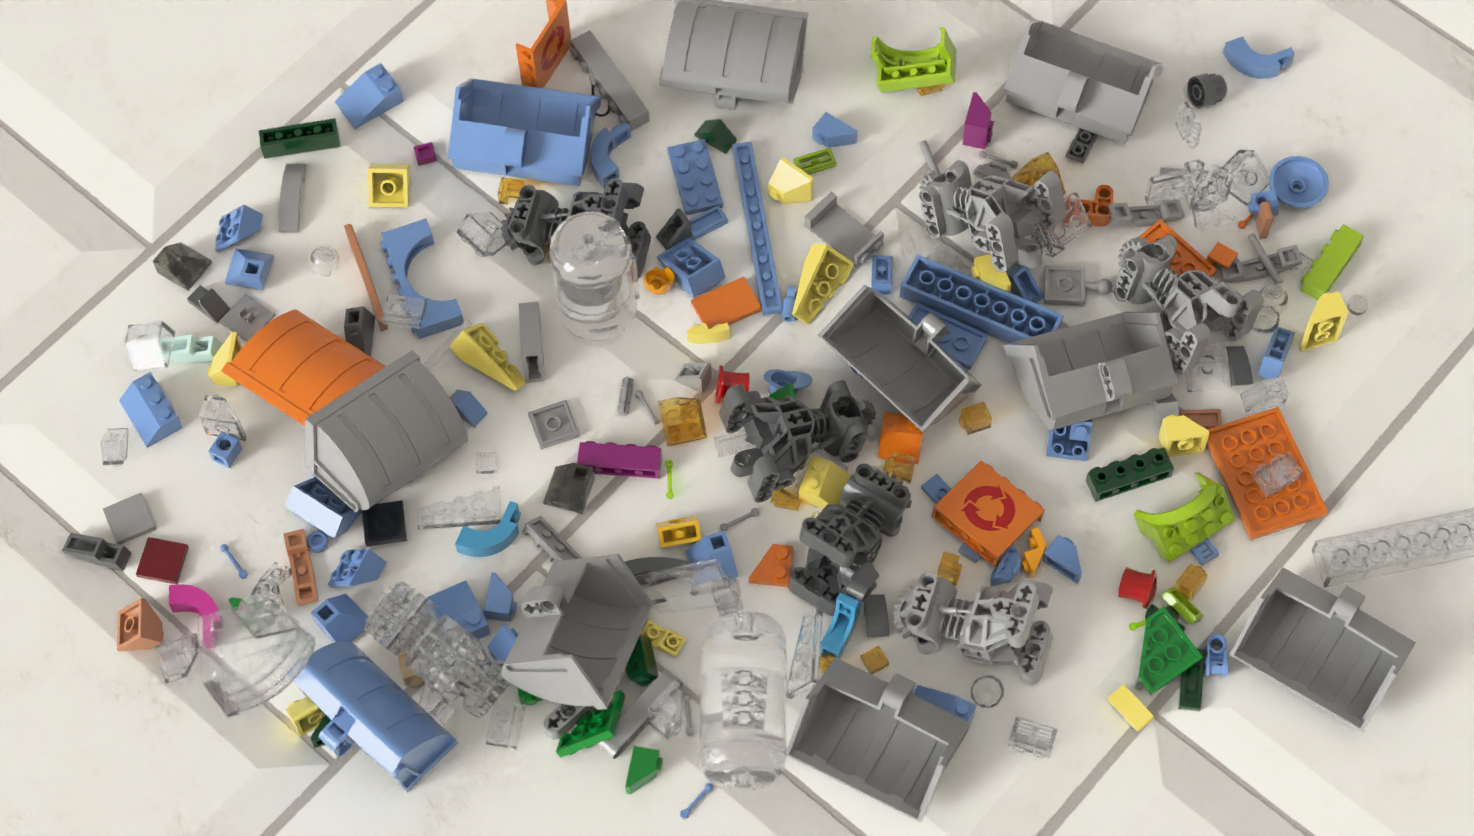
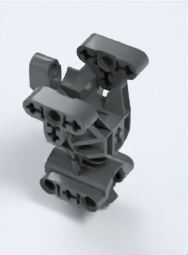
(538, 216)
(787, 430)
(849, 539)

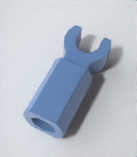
(789, 304)

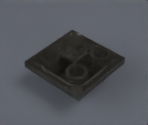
(181, 264)
(570, 487)

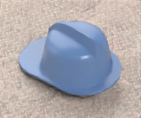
(780, 378)

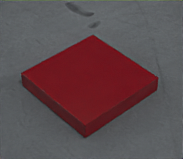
(162, 560)

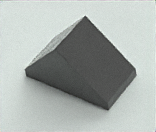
(675, 230)

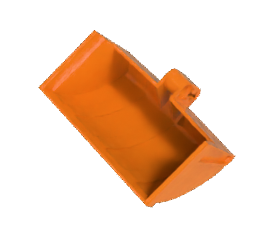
(299, 365)

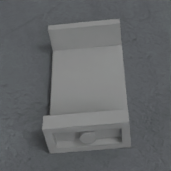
(842, 231)

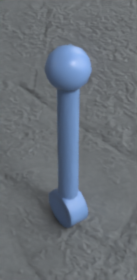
(242, 573)
(685, 813)

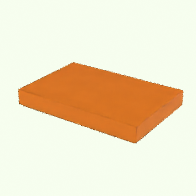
(726, 304)

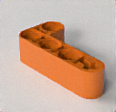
(1099, 205)

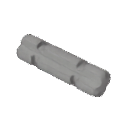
(625, 396)

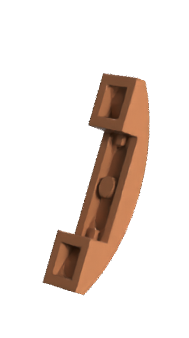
(301, 567)

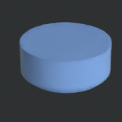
(317, 541)

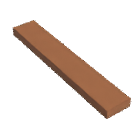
(365, 275)

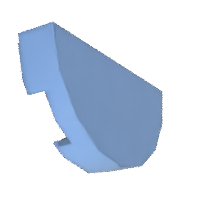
(1008, 566)

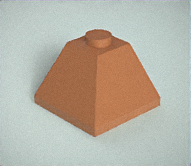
(138, 627)

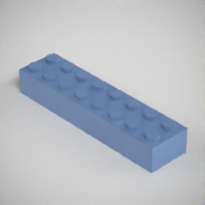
(976, 302)

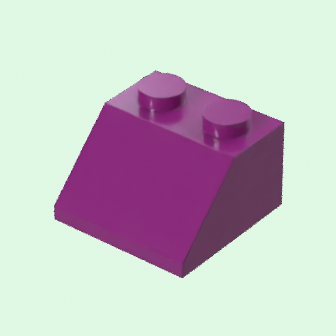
(978, 124)

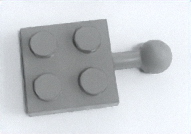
(1067, 285)

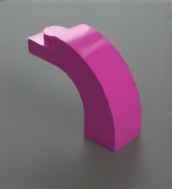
(191, 599)

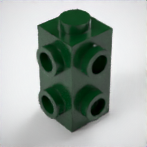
(642, 663)

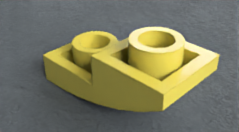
(702, 335)
(662, 639)
(1130, 707)

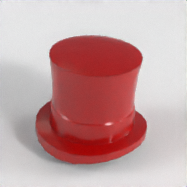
(728, 379)
(1138, 586)

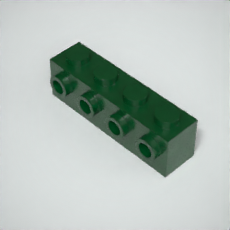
(299, 138)
(1129, 474)

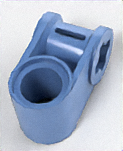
(1216, 660)

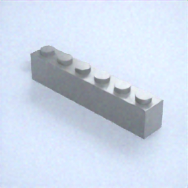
(609, 80)

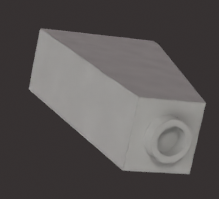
(531, 342)

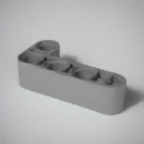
(566, 722)

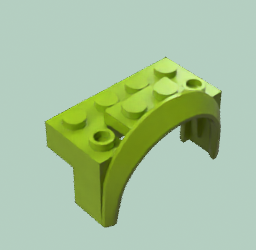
(918, 68)
(1194, 520)

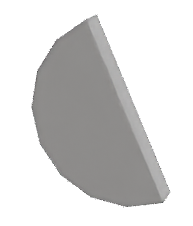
(991, 168)

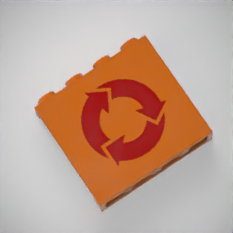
(549, 49)
(987, 512)

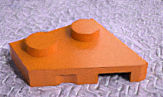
(774, 567)

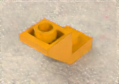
(1033, 558)

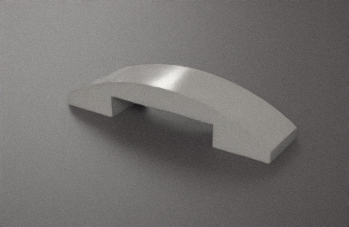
(290, 197)
(1146, 215)
(1253, 269)

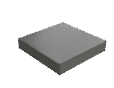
(553, 424)
(129, 518)

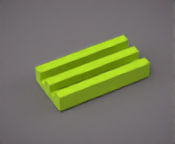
(817, 164)
(1182, 605)

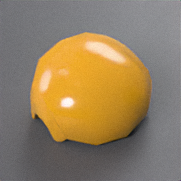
(658, 280)

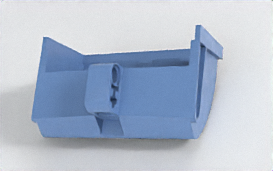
(522, 131)
(372, 713)

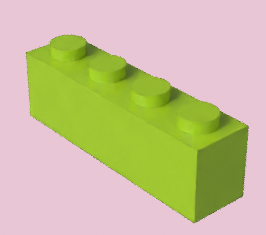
(1332, 262)

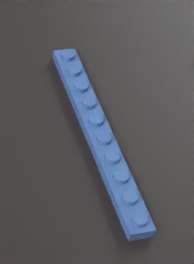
(757, 228)

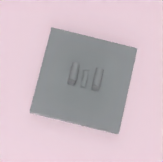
(246, 317)

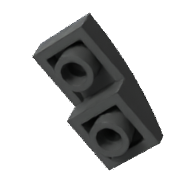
(1081, 145)
(1239, 366)
(876, 616)

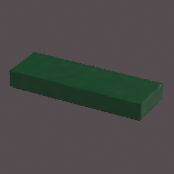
(1191, 686)

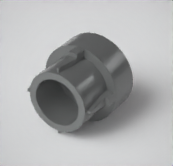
(1206, 90)

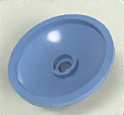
(1301, 174)

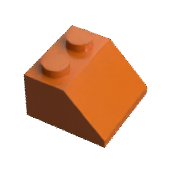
(899, 436)

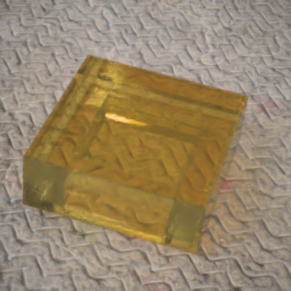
(874, 660)

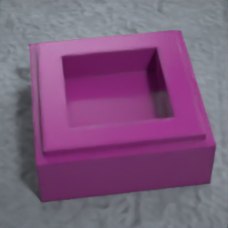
(425, 153)

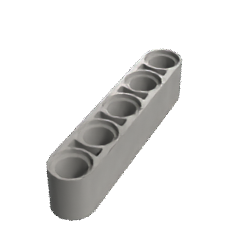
(636, 717)

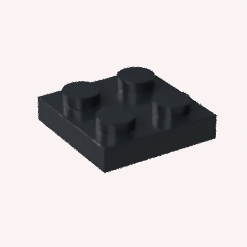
(384, 523)

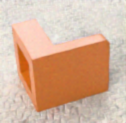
(1222, 255)

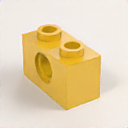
(678, 531)

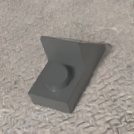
(208, 303)

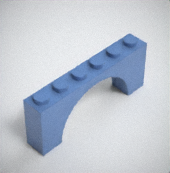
(402, 247)

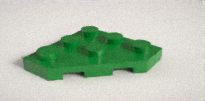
(1164, 652)
(592, 727)

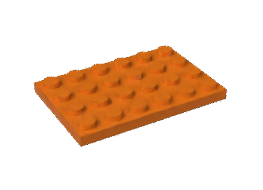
(1241, 448)

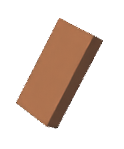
(1264, 220)
(1205, 418)

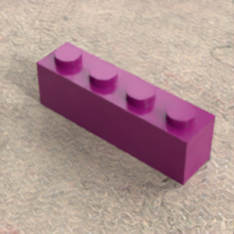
(621, 459)

